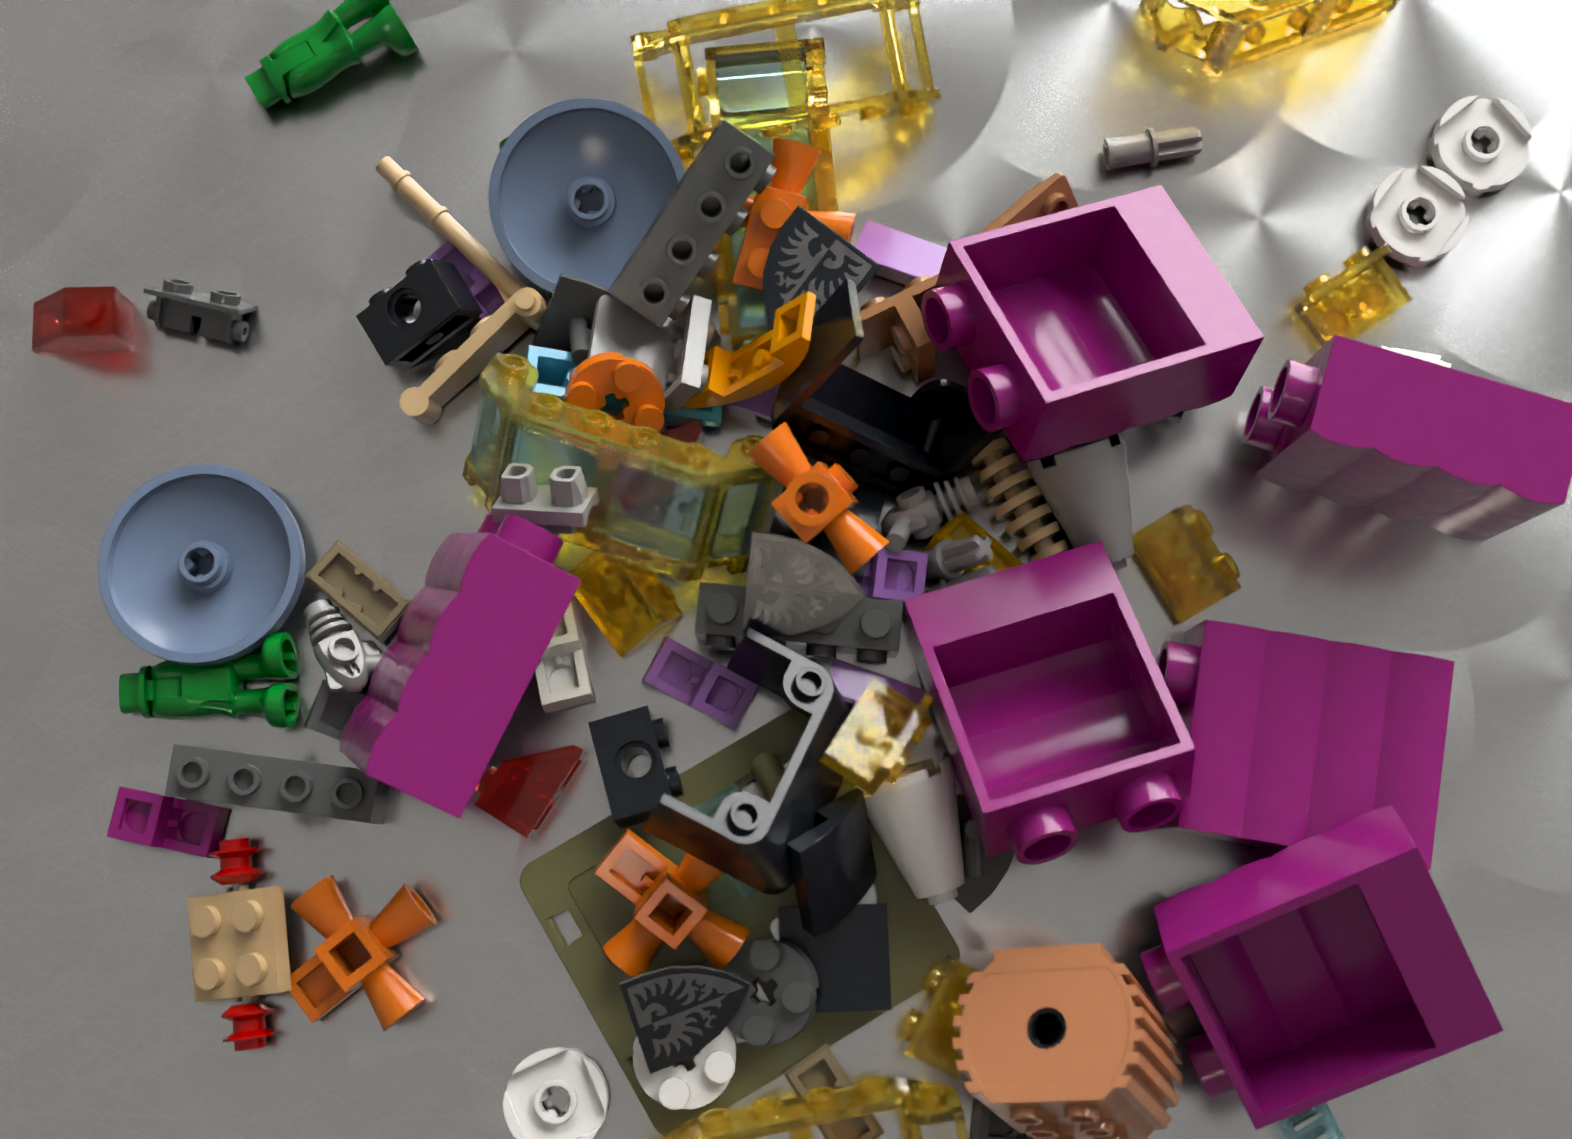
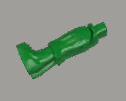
(327, 48)
(199, 691)

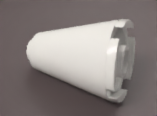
(921, 828)

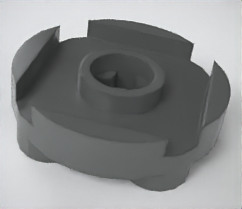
(796, 991)

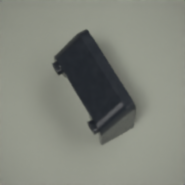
(867, 425)
(747, 832)

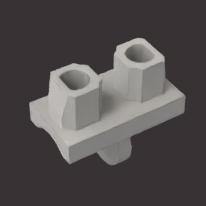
(553, 506)

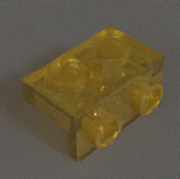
(1354, 298)
(1186, 561)
(623, 600)
(874, 736)
(931, 1030)

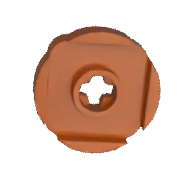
(624, 377)

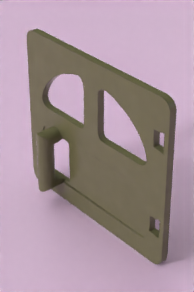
(567, 881)

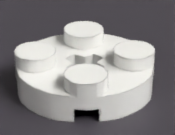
(1471, 169)
(1390, 223)
(568, 1071)
(695, 1087)

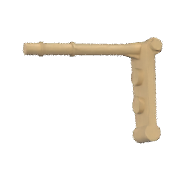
(492, 334)

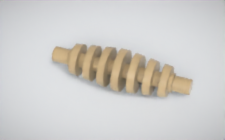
(1018, 501)

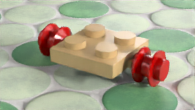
(240, 944)

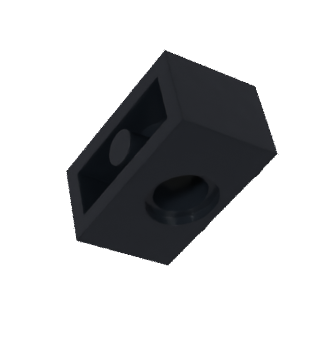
(445, 310)
(616, 743)

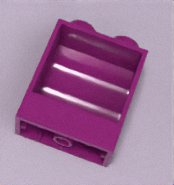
(1089, 322)
(1412, 440)
(460, 662)
(1050, 704)
(1305, 734)
(1318, 970)

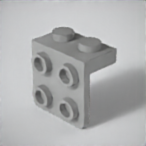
(671, 351)

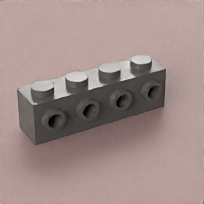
(692, 223)
(867, 630)

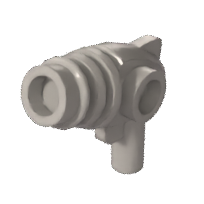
(922, 512)
(339, 648)

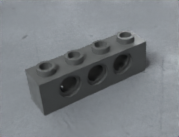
(276, 784)

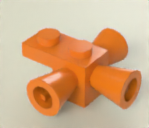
(774, 206)
(816, 499)
(668, 906)
(358, 953)

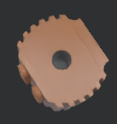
(1067, 1045)

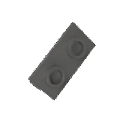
(219, 311)

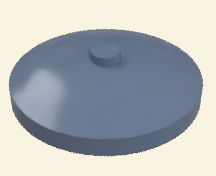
(580, 189)
(201, 565)

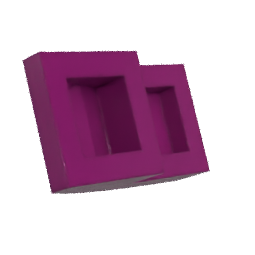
(167, 822)

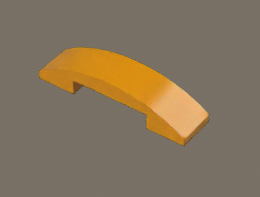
(760, 362)

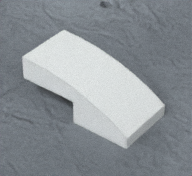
(563, 668)

